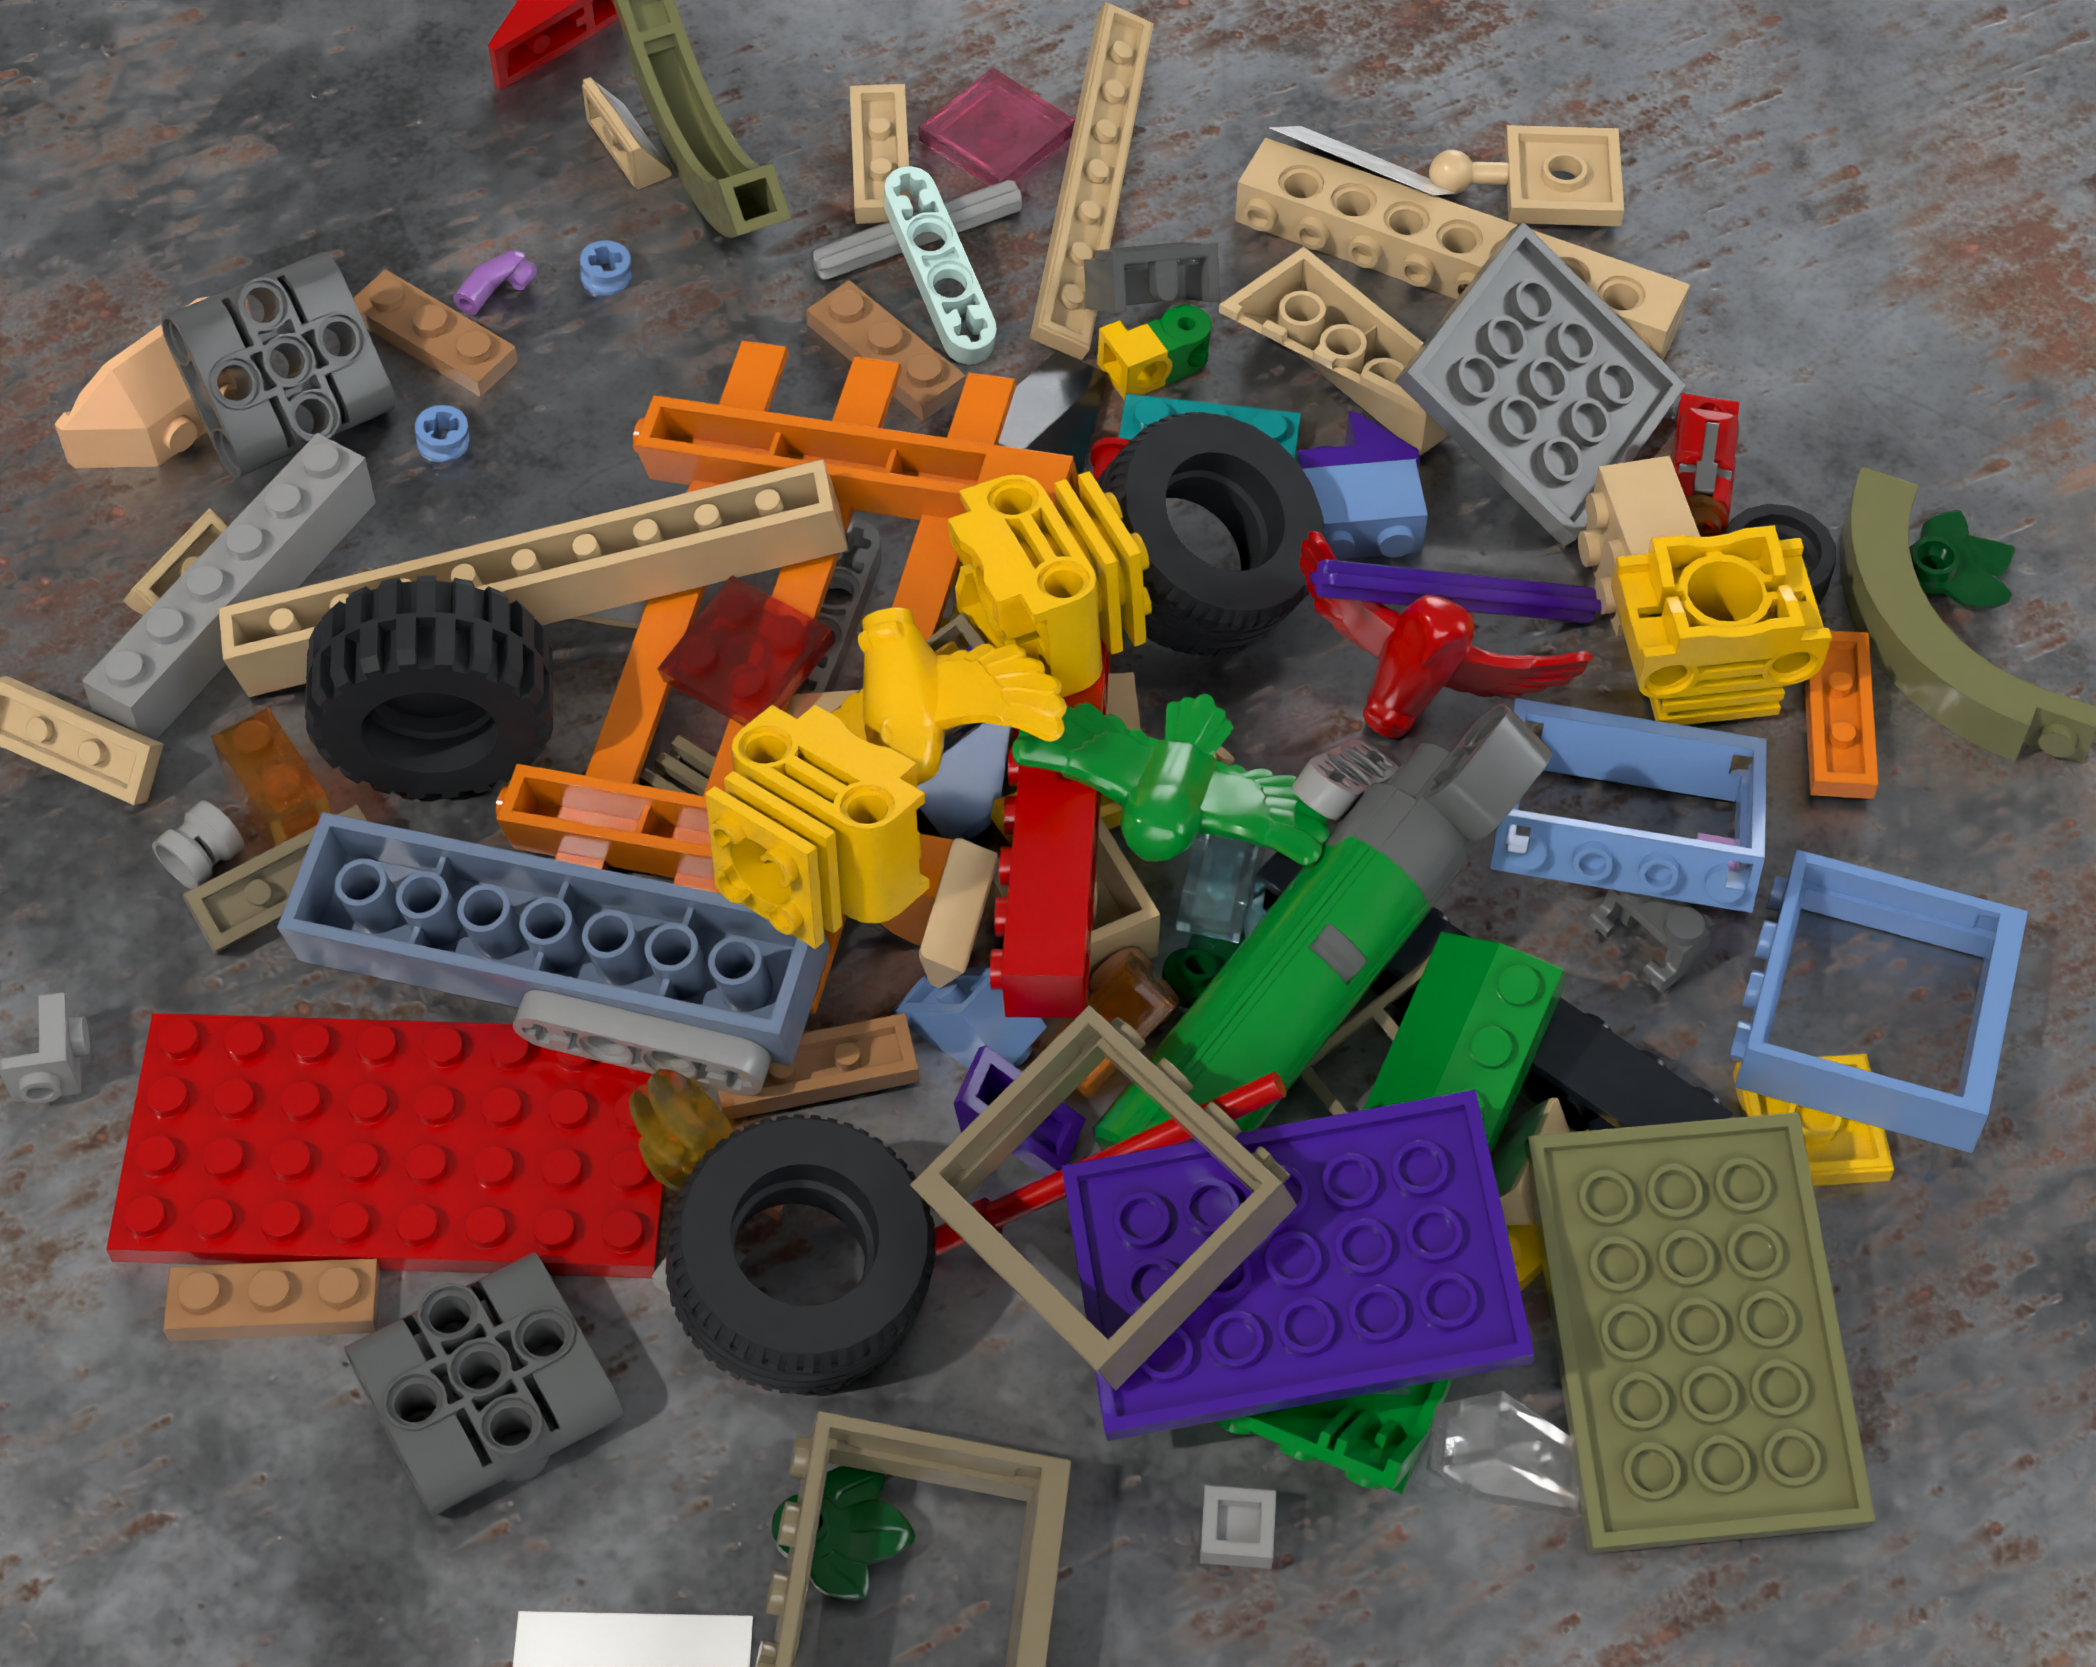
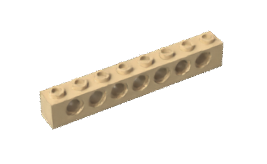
(1428, 237)

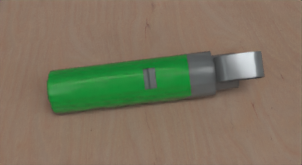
(1341, 920)

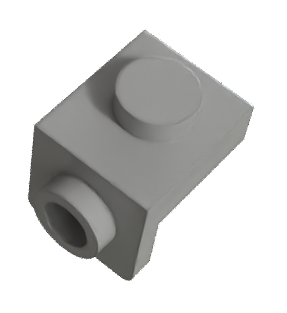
(56, 1067)

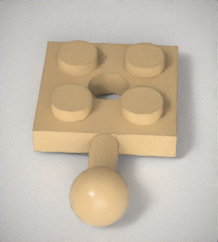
(1532, 190)

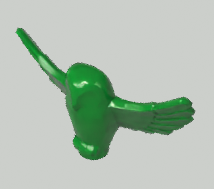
(1176, 784)

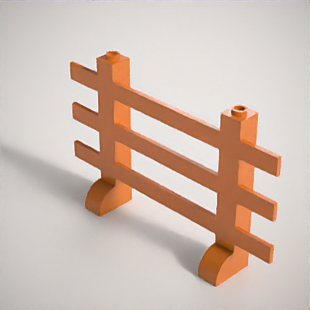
(657, 831)

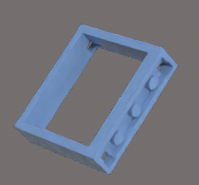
(1632, 859)
(1905, 910)

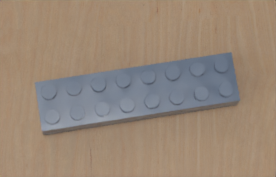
(520, 922)

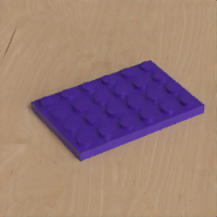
(1367, 1287)

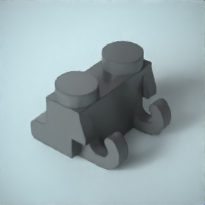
(1675, 926)

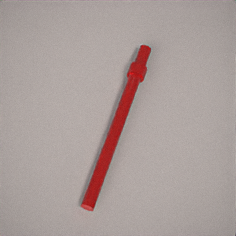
(1052, 1189)

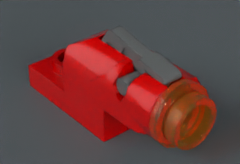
(1706, 458)

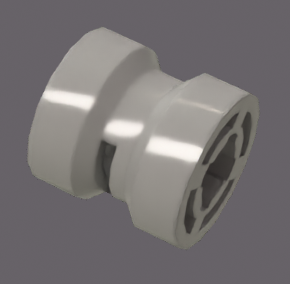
(198, 844)

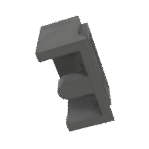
(1152, 275)

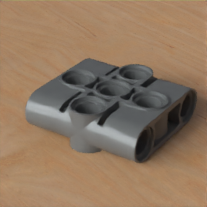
(297, 307)
(438, 1448)

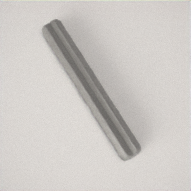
(881, 243)

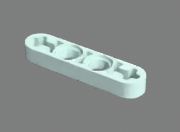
(943, 263)

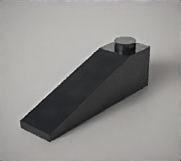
(1056, 409)

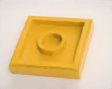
(1835, 1146)

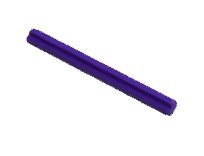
(1473, 592)

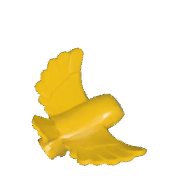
(920, 693)

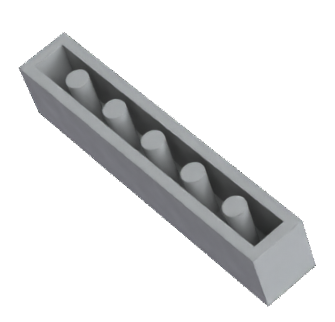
(260, 554)

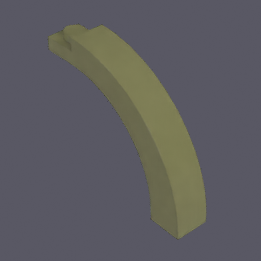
(715, 170)
(1925, 654)

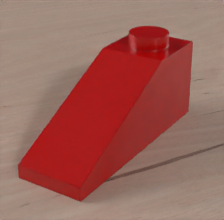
(543, 31)

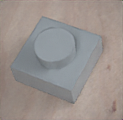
(1238, 1527)

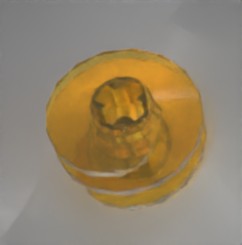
(675, 1125)

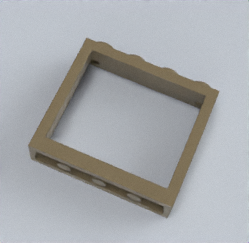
(1024, 1107)
(935, 1460)

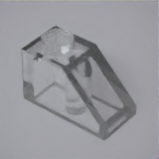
(1503, 1455)

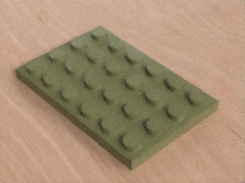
(1696, 1333)

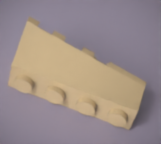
(1341, 337)

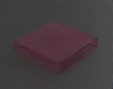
(996, 129)

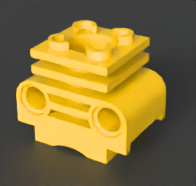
(1050, 573)
(1719, 624)
(816, 825)

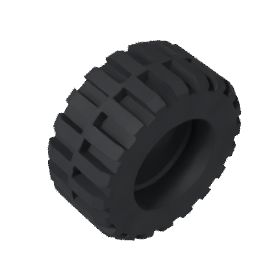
(429, 687)

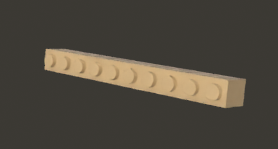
(573, 564)

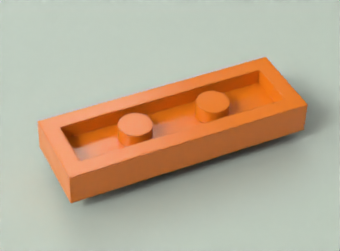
(1842, 721)

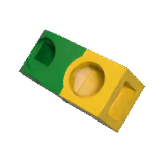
(1156, 351)

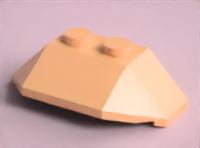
(135, 409)

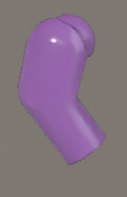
(490, 275)

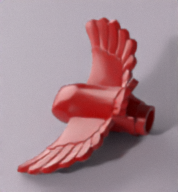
(1428, 651)

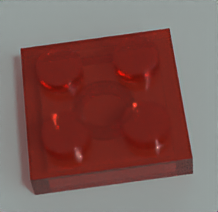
(746, 653)

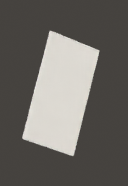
(1363, 159)
(631, 1640)

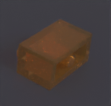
(270, 778)

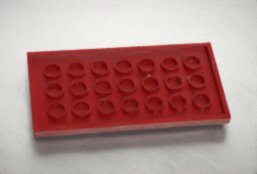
(381, 1146)

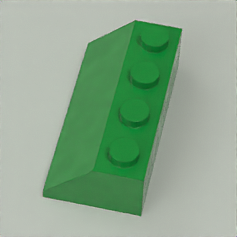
(1471, 1028)

